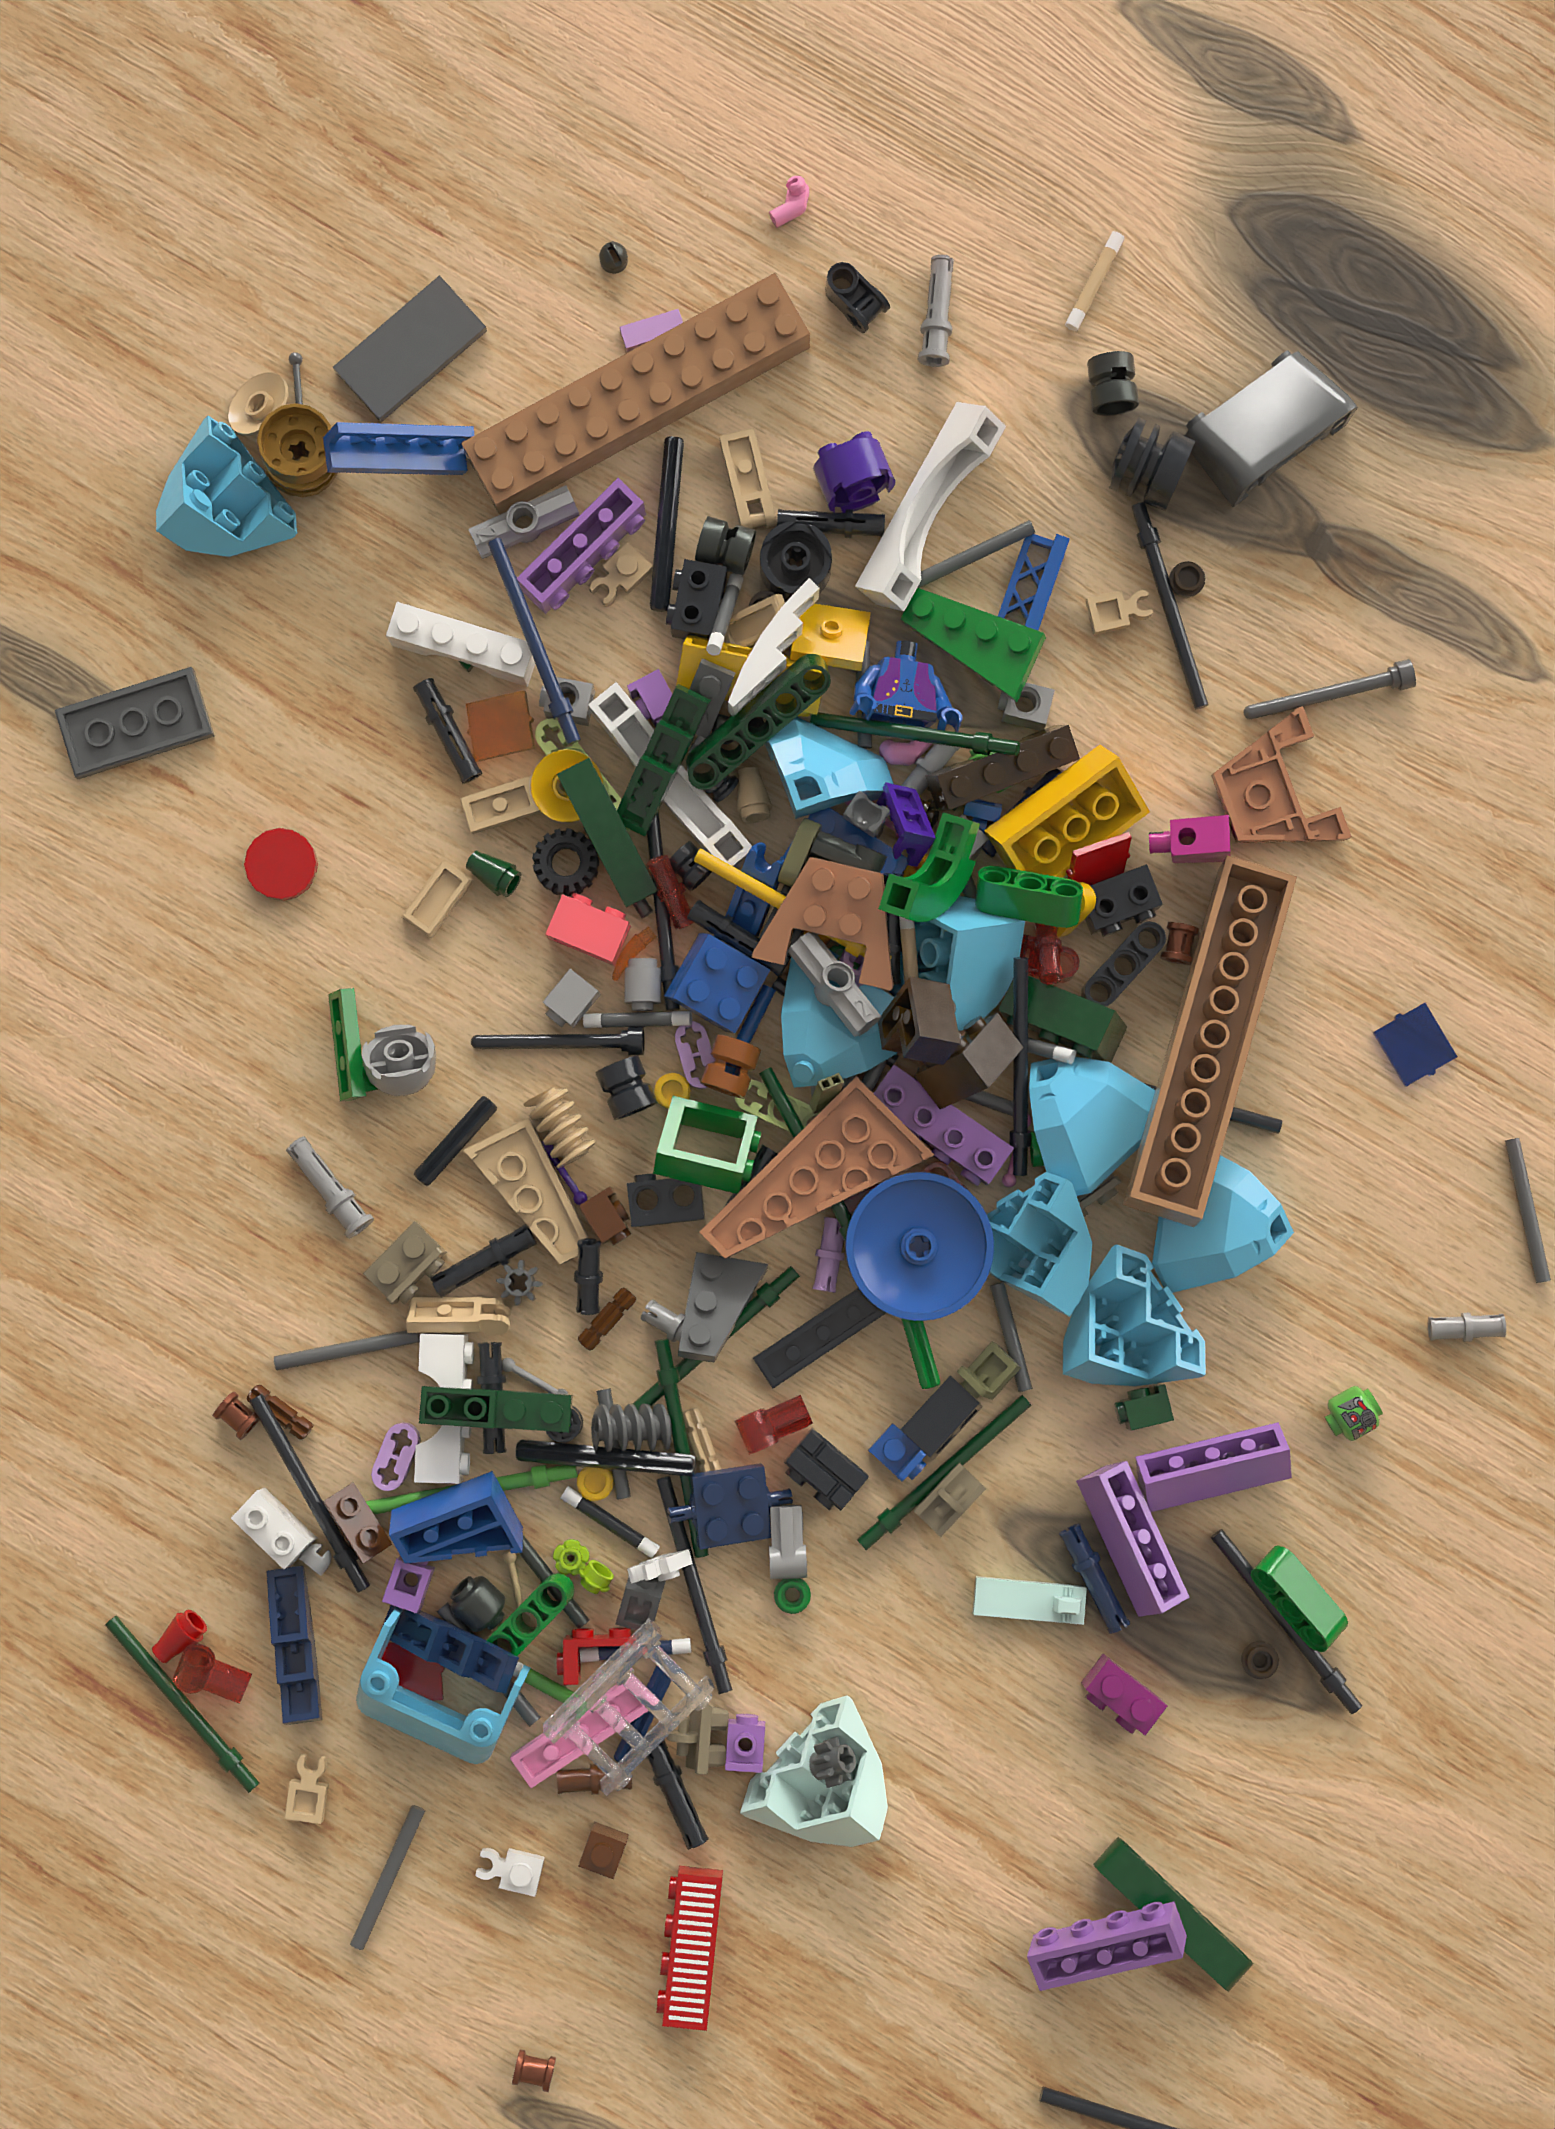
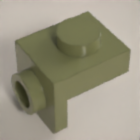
(989, 1372)

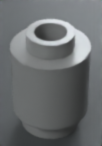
(642, 984)

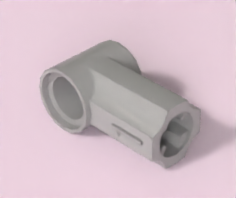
(787, 1550)

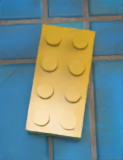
(1070, 812)

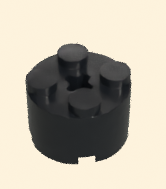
(800, 543)

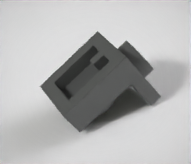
(640, 1602)

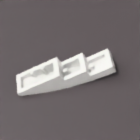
(766, 657)

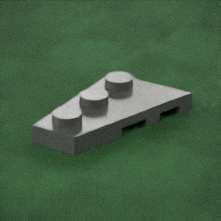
(715, 1301)

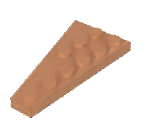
(832, 1159)

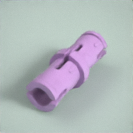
(829, 1256)

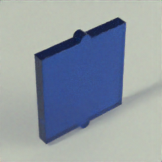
(1415, 1044)

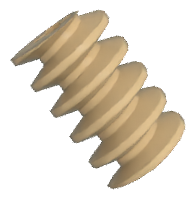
(560, 1124)

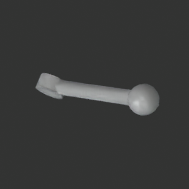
(509, 1365)

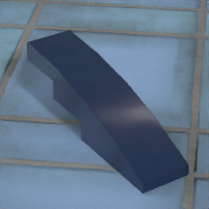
(294, 1645)
(454, 1649)

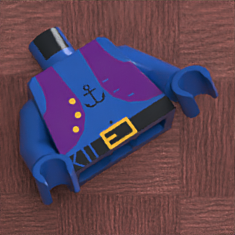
(904, 692)

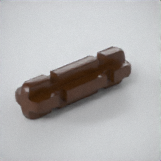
(606, 1319)
(284, 1414)

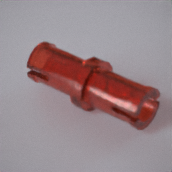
(670, 890)
(1048, 950)

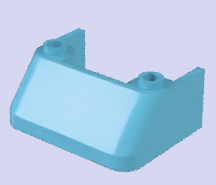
(462, 1736)

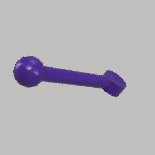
(579, 1196)

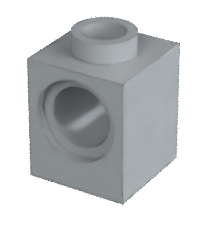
(584, 695)
(1035, 719)
(570, 999)

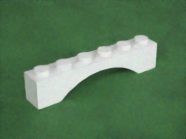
(959, 448)
(690, 805)

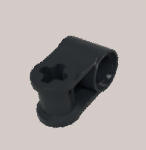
(860, 301)

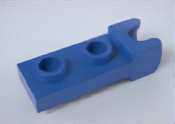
(745, 907)

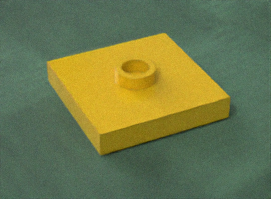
(834, 635)

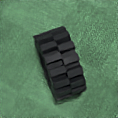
(565, 840)

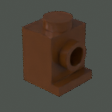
(606, 1217)

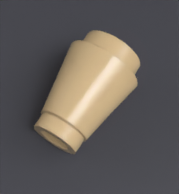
(752, 797)

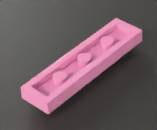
(543, 1758)

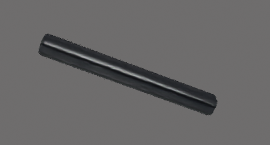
(666, 524)
(616, 1459)

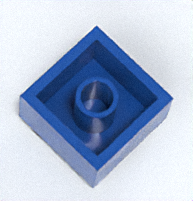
(717, 982)

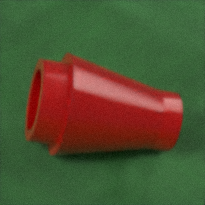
(183, 1630)

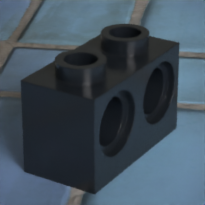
(666, 1209)

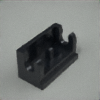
(941, 1417)

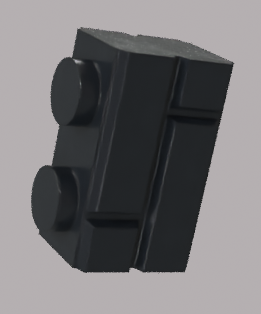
(825, 1470)

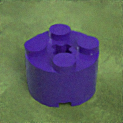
(853, 473)

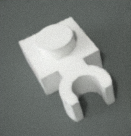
(662, 1566)
(518, 1871)

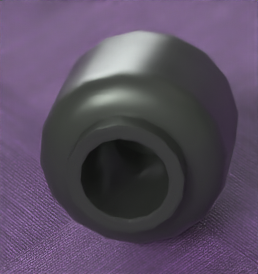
(477, 1603)

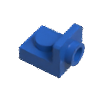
(898, 1453)

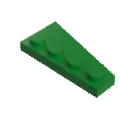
(982, 641)

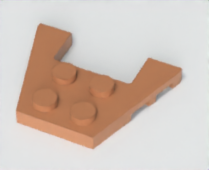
(1261, 795)
(838, 904)

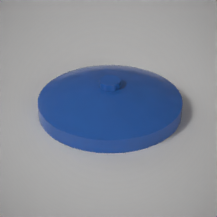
(919, 1246)

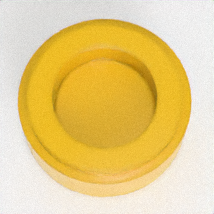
(671, 1085)
(595, 1483)

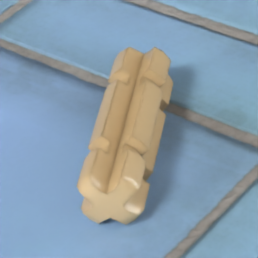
(700, 1440)

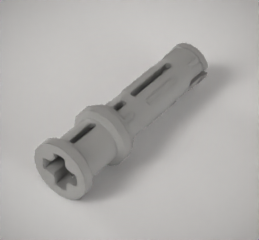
(936, 326)
(338, 1199)

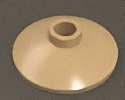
(255, 401)

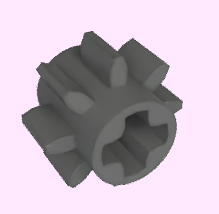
(530, 1283)
(832, 1762)

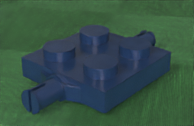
(730, 1506)

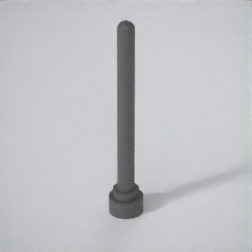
(1399, 676)

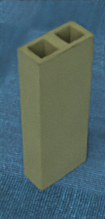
(825, 1092)

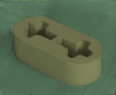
(799, 851)

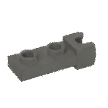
(866, 815)

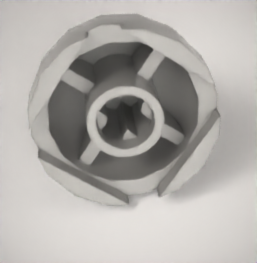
(399, 1060)

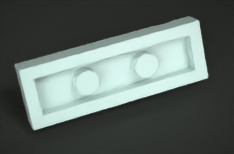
(1029, 1600)

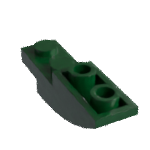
(495, 1409)

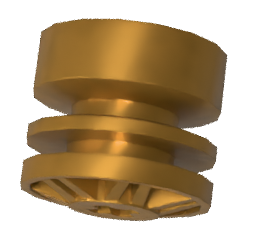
(287, 435)

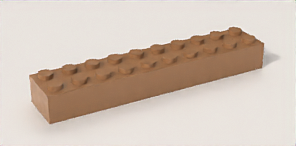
(637, 394)
(1210, 1042)

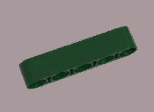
(762, 705)
(1144, 1885)

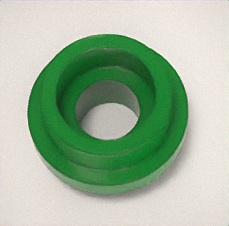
(798, 1605)

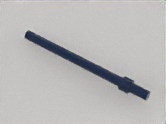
(559, 706)

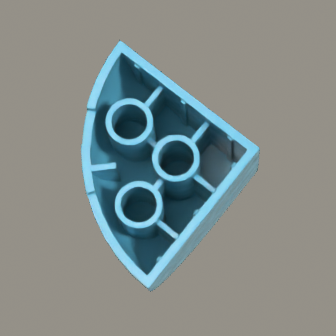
(970, 954)

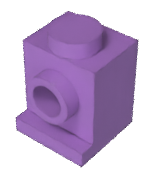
(653, 695)
(404, 1595)
(745, 1760)

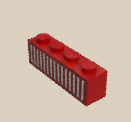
(691, 1948)

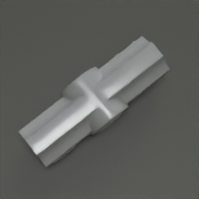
(545, 511)
(821, 966)

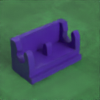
(909, 822)

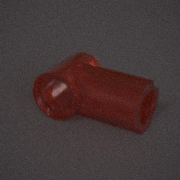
(766, 1426)
(201, 1671)

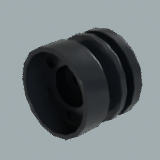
(1151, 463)

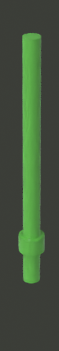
(539, 1476)

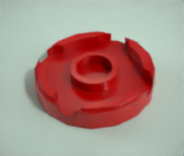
(281, 864)

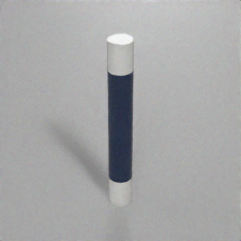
(603, 1653)

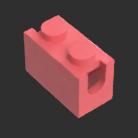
(588, 928)

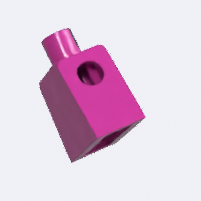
(1210, 842)

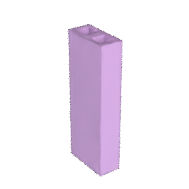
(647, 329)

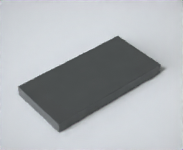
(410, 348)
(134, 723)

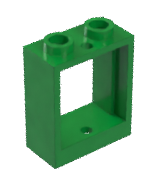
(702, 1169)

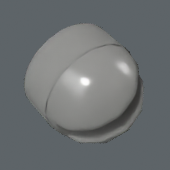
(315, 1561)

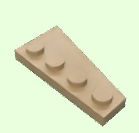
(529, 1183)

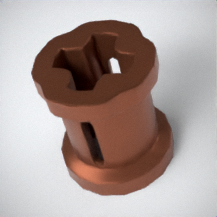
(1179, 943)
(236, 1415)
(533, 2070)

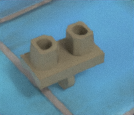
(949, 1499)
(694, 1738)

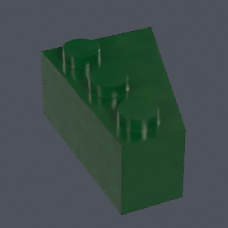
(1069, 1020)

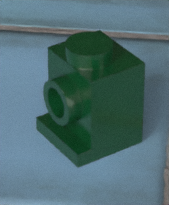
(1144, 1408)

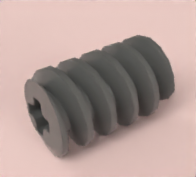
(631, 1426)

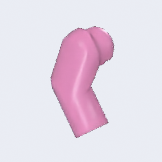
(795, 202)
(902, 753)

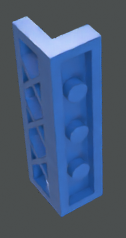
(396, 448)
(1044, 586)

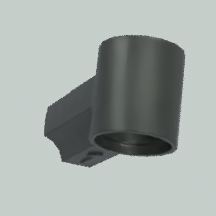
(836, 850)

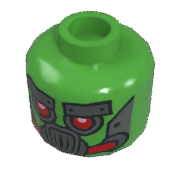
(1353, 1413)

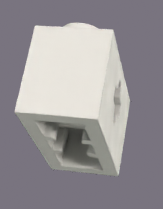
(273, 1528)

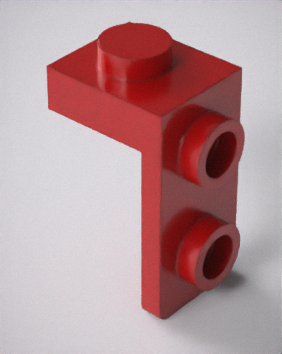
(569, 1662)

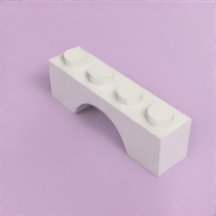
(447, 637)
(443, 1455)

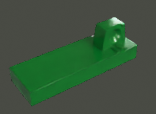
(351, 1075)

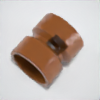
(734, 1054)

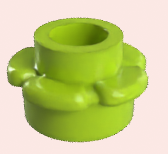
(561, 1554)
(596, 1577)

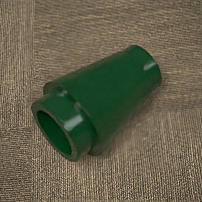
(494, 873)

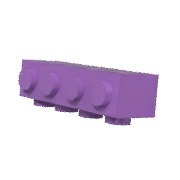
(582, 546)
(946, 1130)
(1214, 1467)
(1132, 1539)
(1107, 1945)

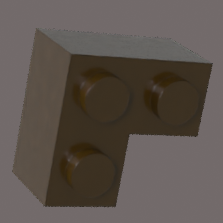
(921, 1022)
(976, 1064)

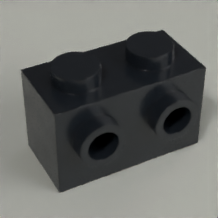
(698, 599)
(1123, 899)

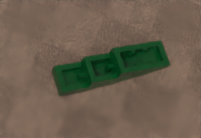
(662, 759)
(607, 832)

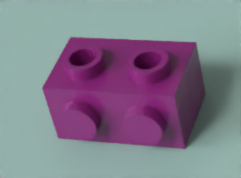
(1124, 1694)

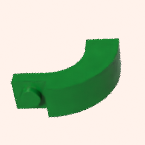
(939, 879)

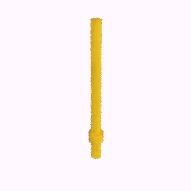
(761, 891)

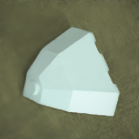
(802, 1805)

